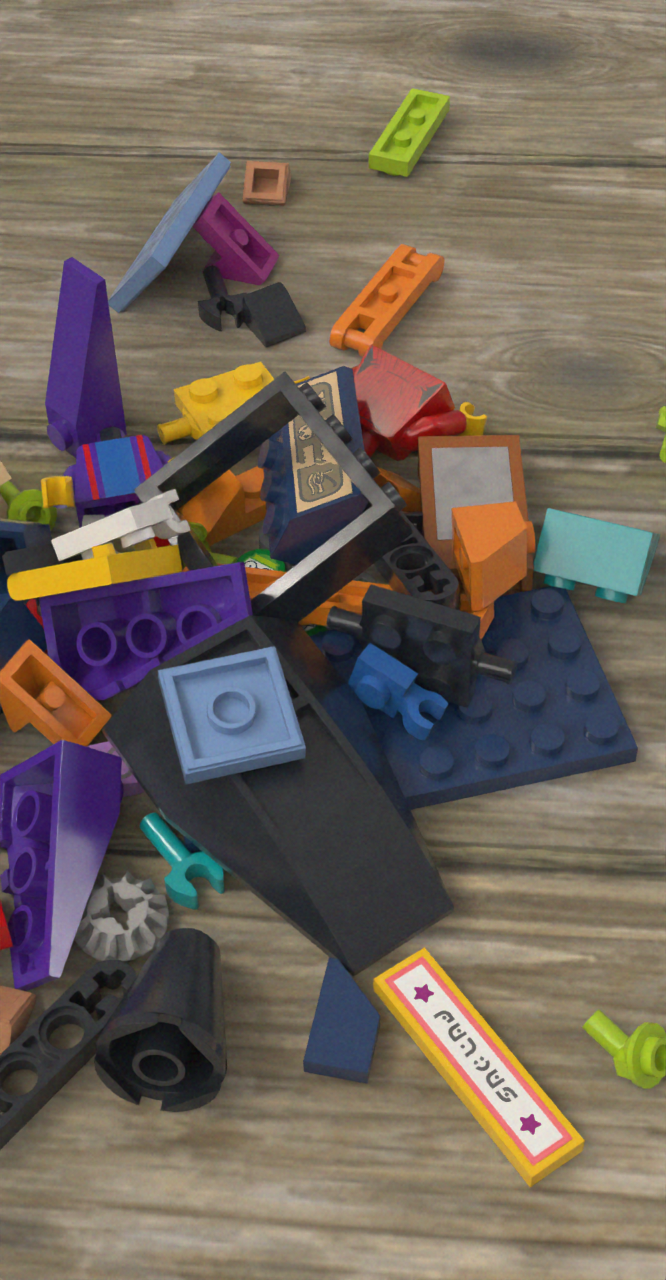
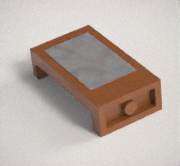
(468, 473)

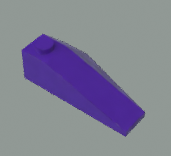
(83, 369)
(123, 630)
(56, 833)

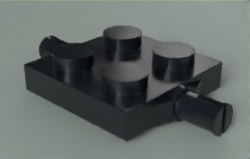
(428, 639)

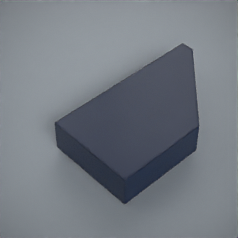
(342, 1029)

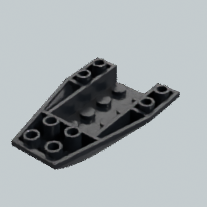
(308, 836)

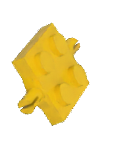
(213, 399)

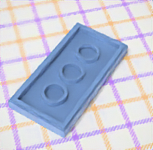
(169, 233)

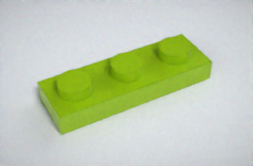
(409, 132)

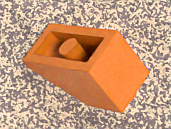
(490, 549)

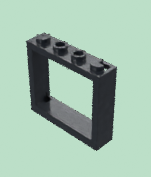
(239, 434)

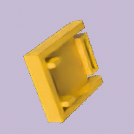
(102, 570)

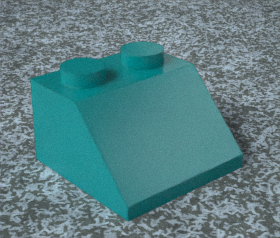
(595, 554)

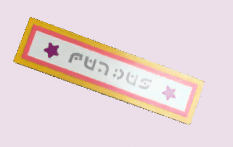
(478, 1067)

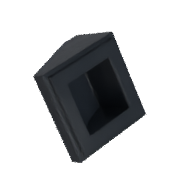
(272, 314)

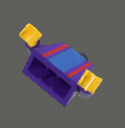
(104, 475)

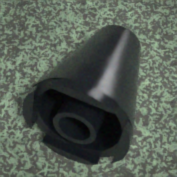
(169, 1027)

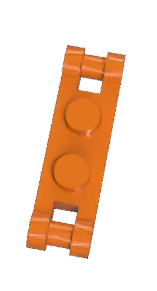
(386, 299)

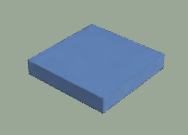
(231, 715)

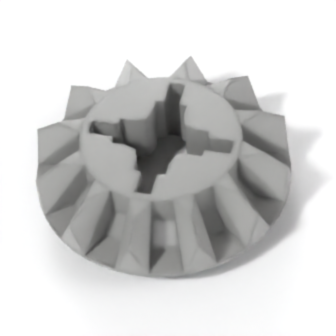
(146, 923)

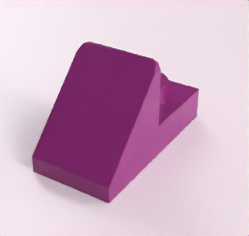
(238, 247)

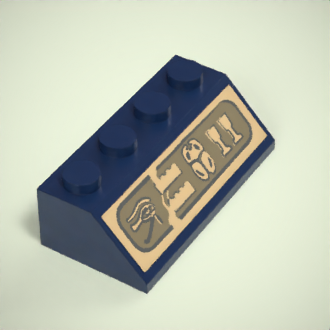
(302, 483)

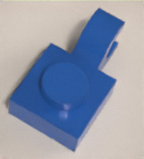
(390, 686)

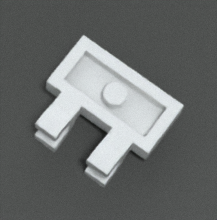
(124, 529)

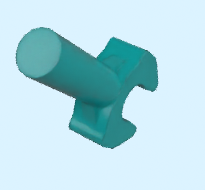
(183, 863)

